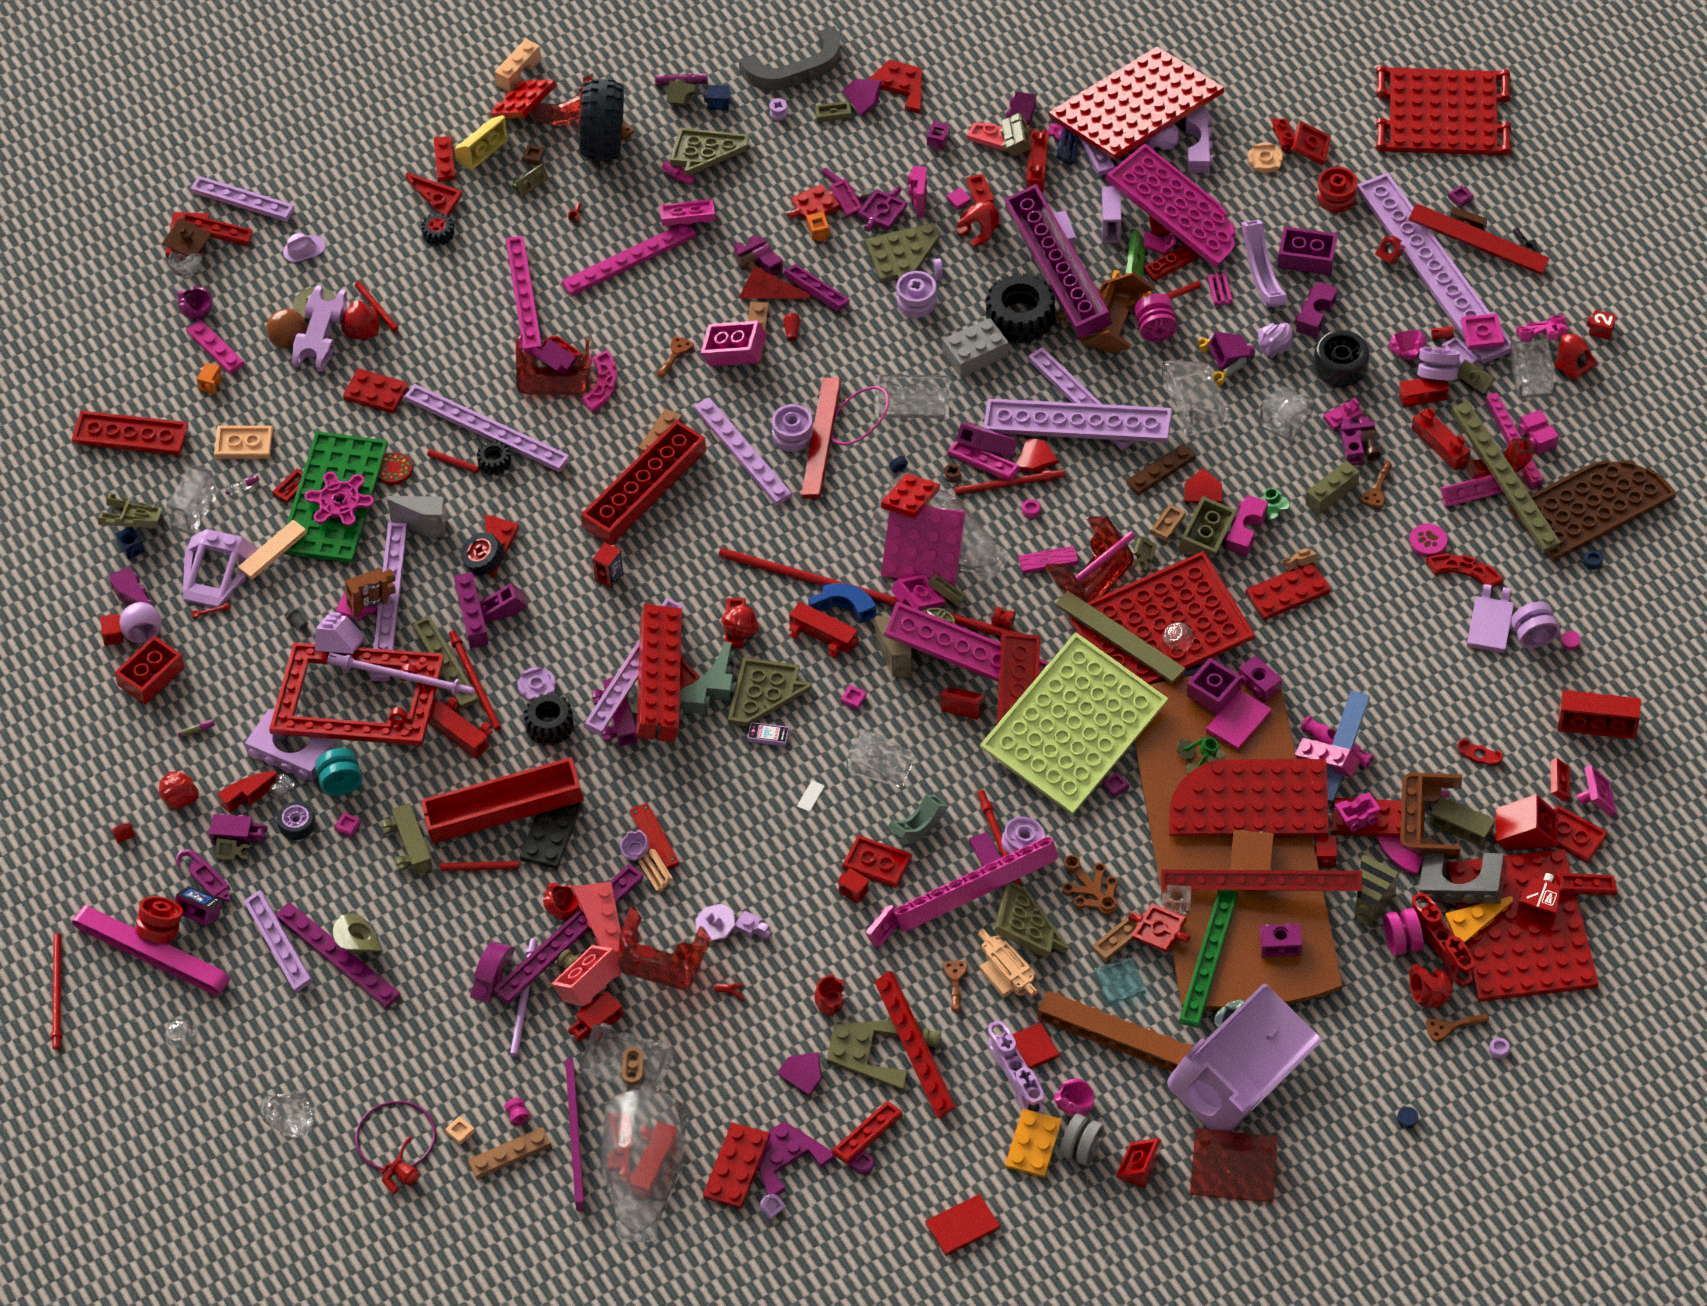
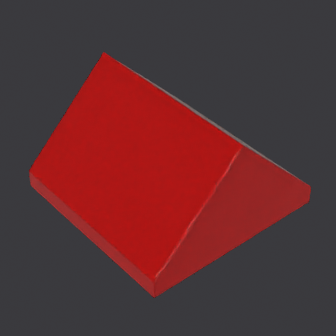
(962, 702)
(1139, 1162)

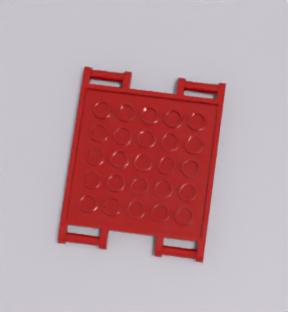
(1443, 111)

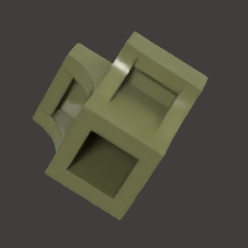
(680, 92)

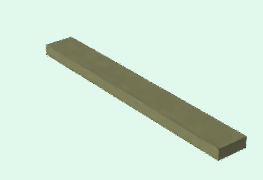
(1120, 637)

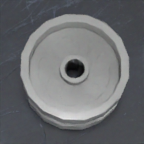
(1081, 1139)

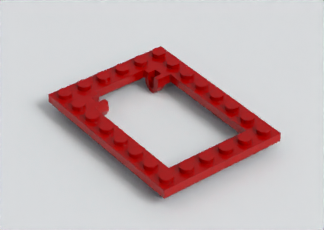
(408, 731)

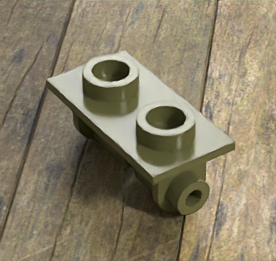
(531, 180)

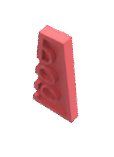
(600, 911)

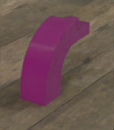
(490, 965)

